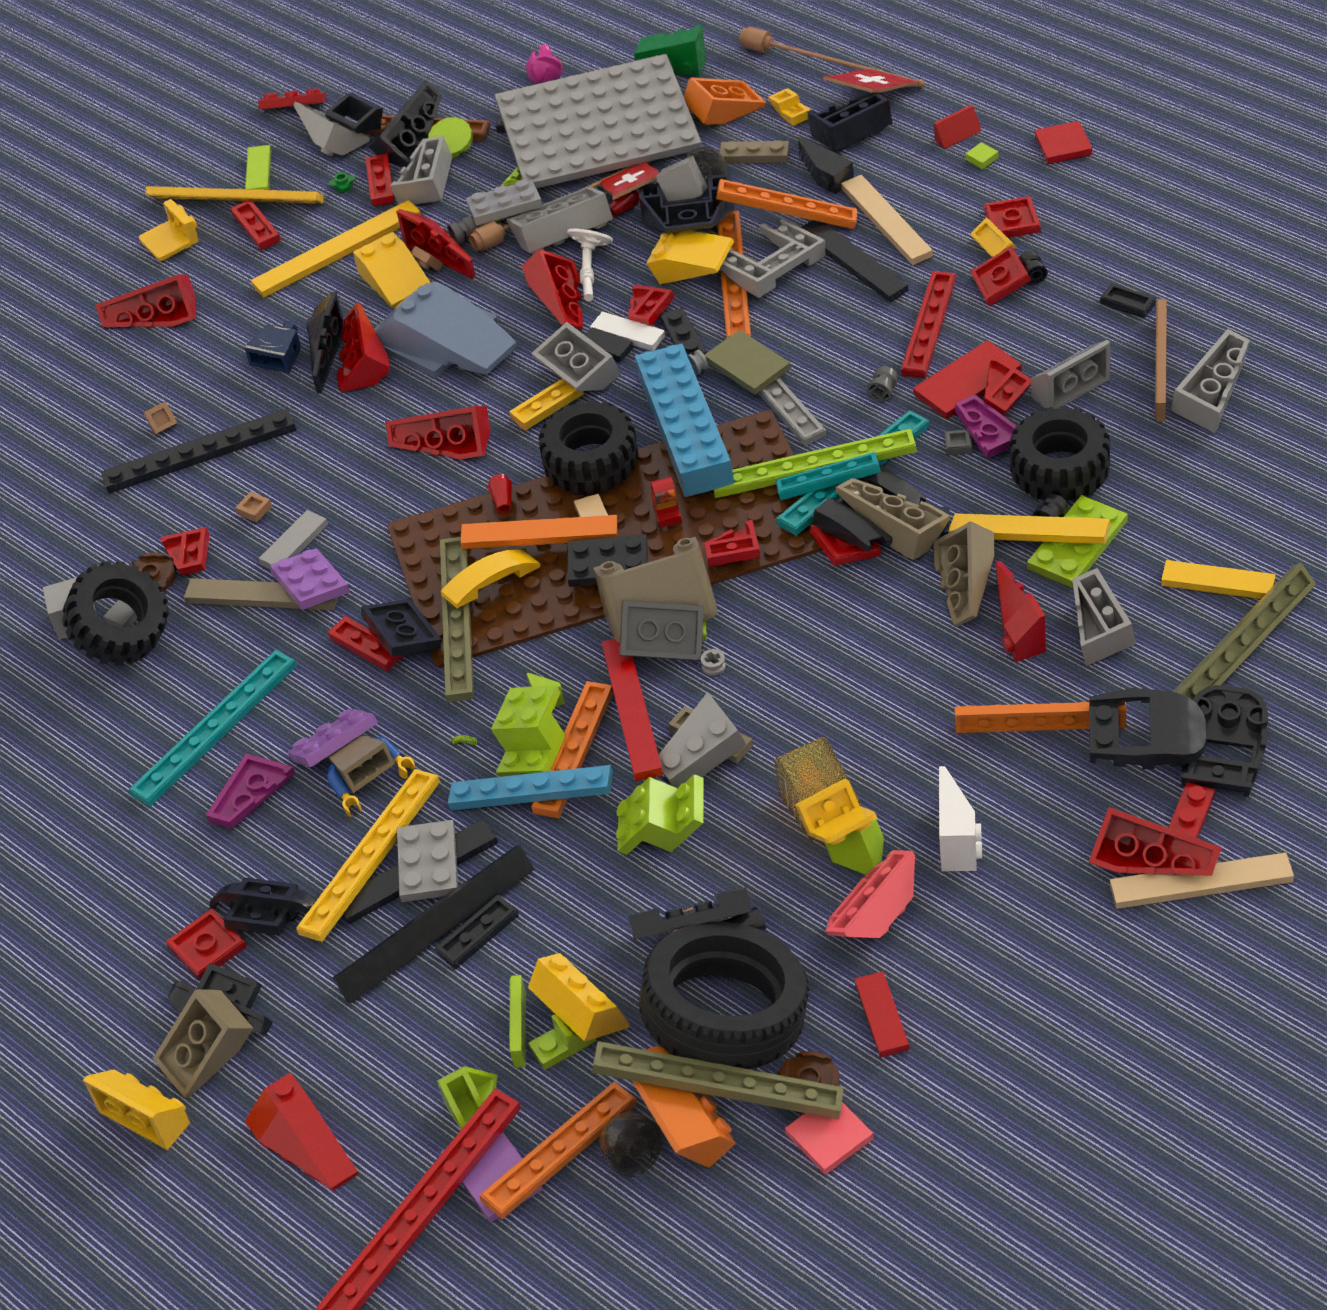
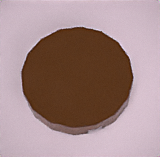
(159, 567)
(811, 1067)

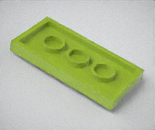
(1069, 560)

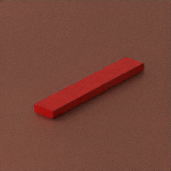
(928, 324)

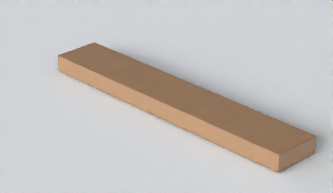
(1160, 363)

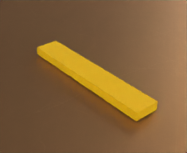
(1039, 528)

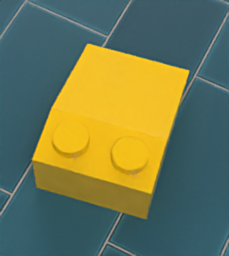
(687, 255)
(389, 268)

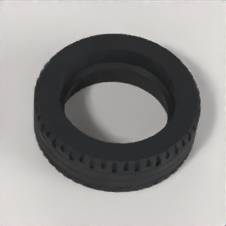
(730, 952)

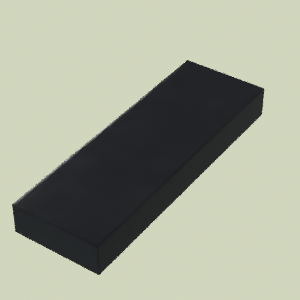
(476, 932)

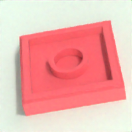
(828, 1139)

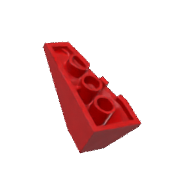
(1144, 847)

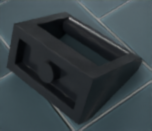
(358, 108)

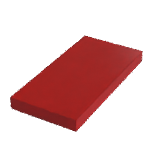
(961, 379)

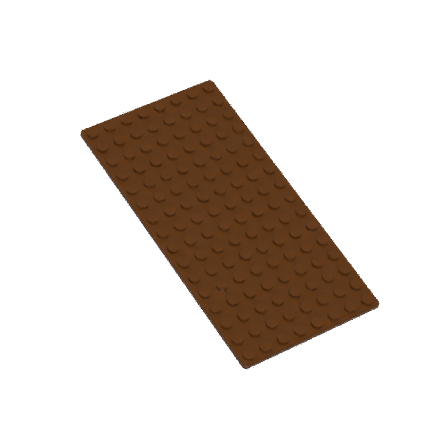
(542, 601)

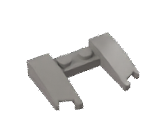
(796, 248)

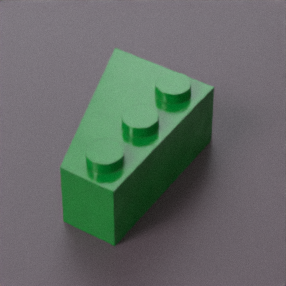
(682, 48)

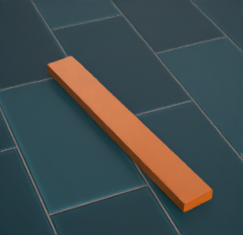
(734, 296)

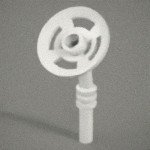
(588, 242)

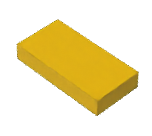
(990, 238)

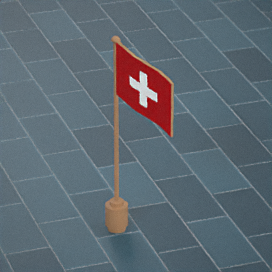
(863, 79)
(615, 184)

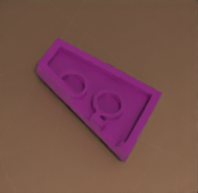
(985, 425)
(247, 788)

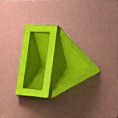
(859, 850)
(465, 1092)

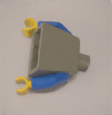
(360, 763)

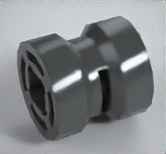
(460, 231)
(882, 384)

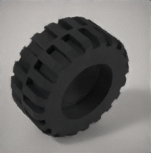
(1060, 431)
(594, 468)
(128, 586)

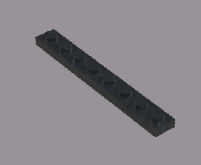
(198, 450)

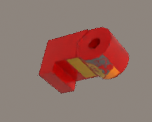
(665, 502)

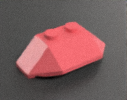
(876, 899)

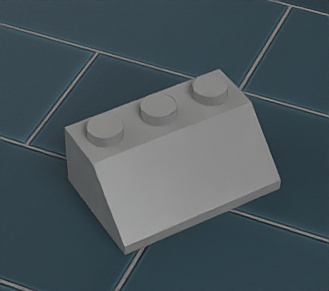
(577, 360)
(1072, 376)

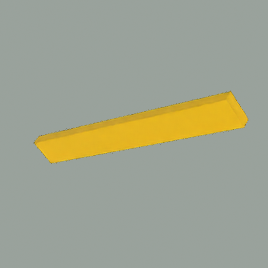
(235, 195)
(330, 251)
(367, 856)

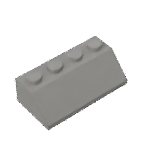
(550, 223)

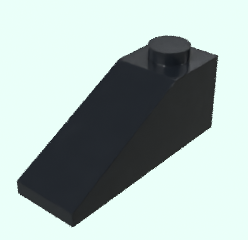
(824, 165)

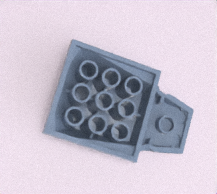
(444, 329)

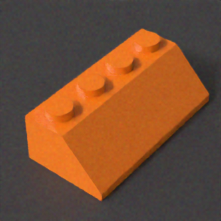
(687, 1120)

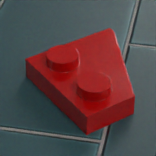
(648, 303)
(1004, 385)
(733, 546)
(188, 550)

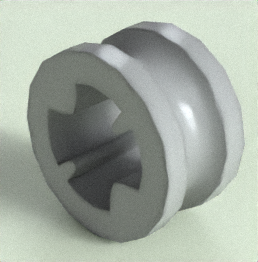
(698, 362)
(717, 657)

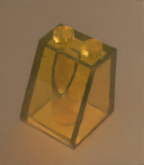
(807, 773)

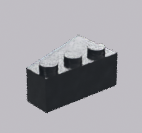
(850, 122)

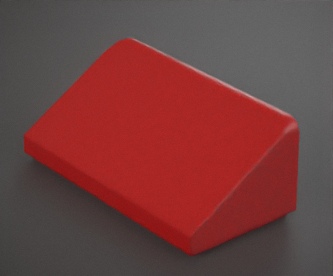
(956, 127)

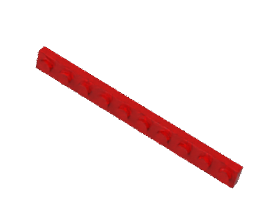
(421, 1204)

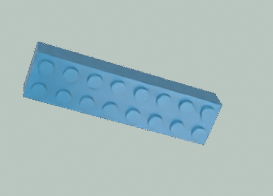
(684, 420)

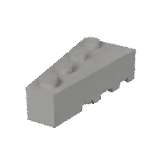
(1209, 385)

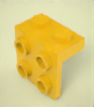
(172, 235)
(834, 813)

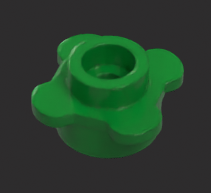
(342, 182)

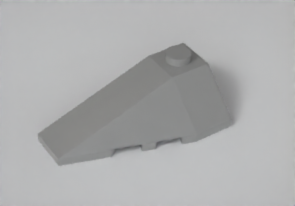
(329, 134)

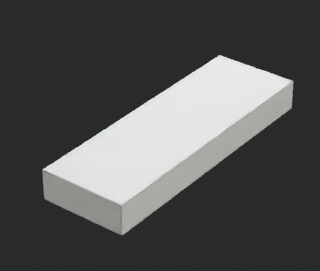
(641, 334)

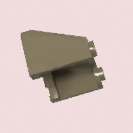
(668, 580)

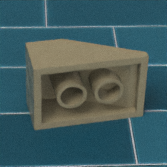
(201, 1040)

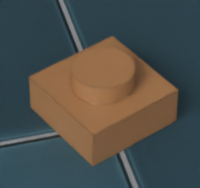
(426, 260)
(160, 418)
(253, 507)

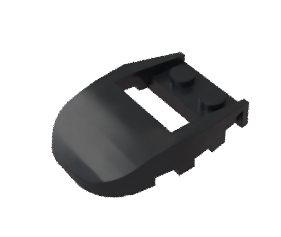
(1235, 719)
(1175, 729)

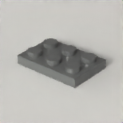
(661, 630)

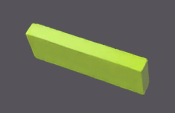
(258, 168)
(517, 1042)

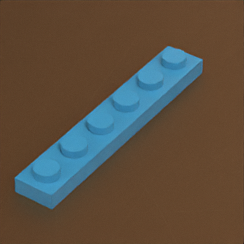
(531, 787)

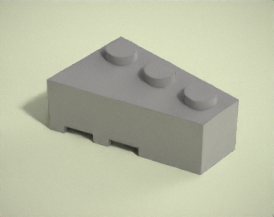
(426, 174)
(1100, 619)
(700, 743)

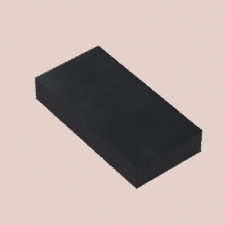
(1128, 300)
(613, 344)

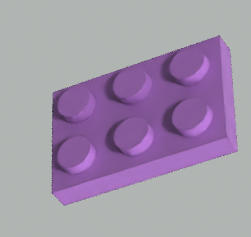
(309, 578)
(331, 737)

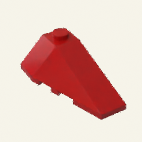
(433, 239)
(556, 284)
(155, 305)
(363, 353)
(449, 433)
(1020, 616)
(295, 1130)

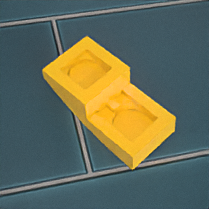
(789, 106)

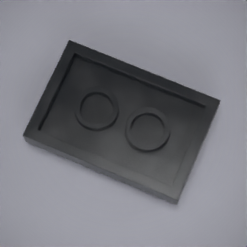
(587, 554)
(401, 627)

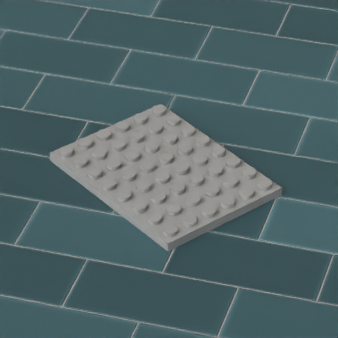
(597, 121)

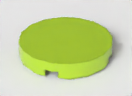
(456, 133)

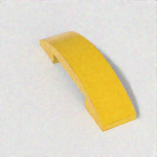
(465, 585)

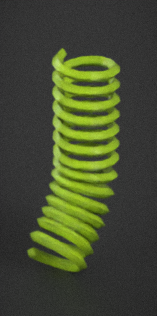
(459, 739)

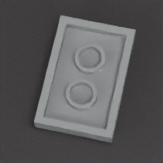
(504, 202)
(427, 860)

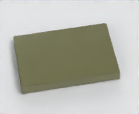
(747, 362)

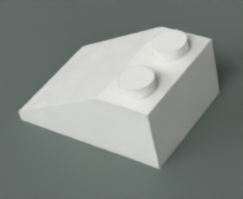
(957, 827)

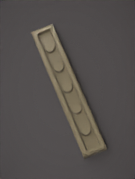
(244, 594)

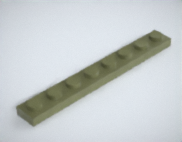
(456, 627)
(1249, 632)
(718, 1080)

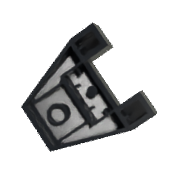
(685, 213)

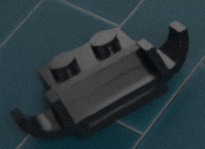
(262, 905)
(237, 989)

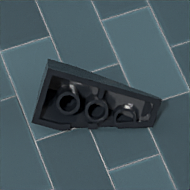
(408, 126)
(324, 338)

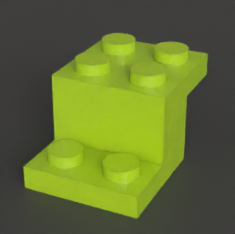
(528, 730)
(660, 814)

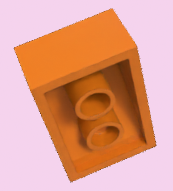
(720, 100)

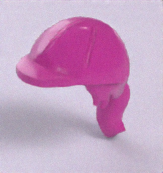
(544, 66)

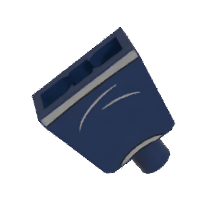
(274, 347)

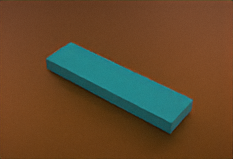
(827, 476)

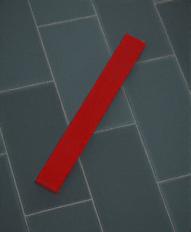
(632, 712)

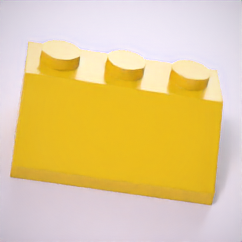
(575, 998)
(138, 1106)

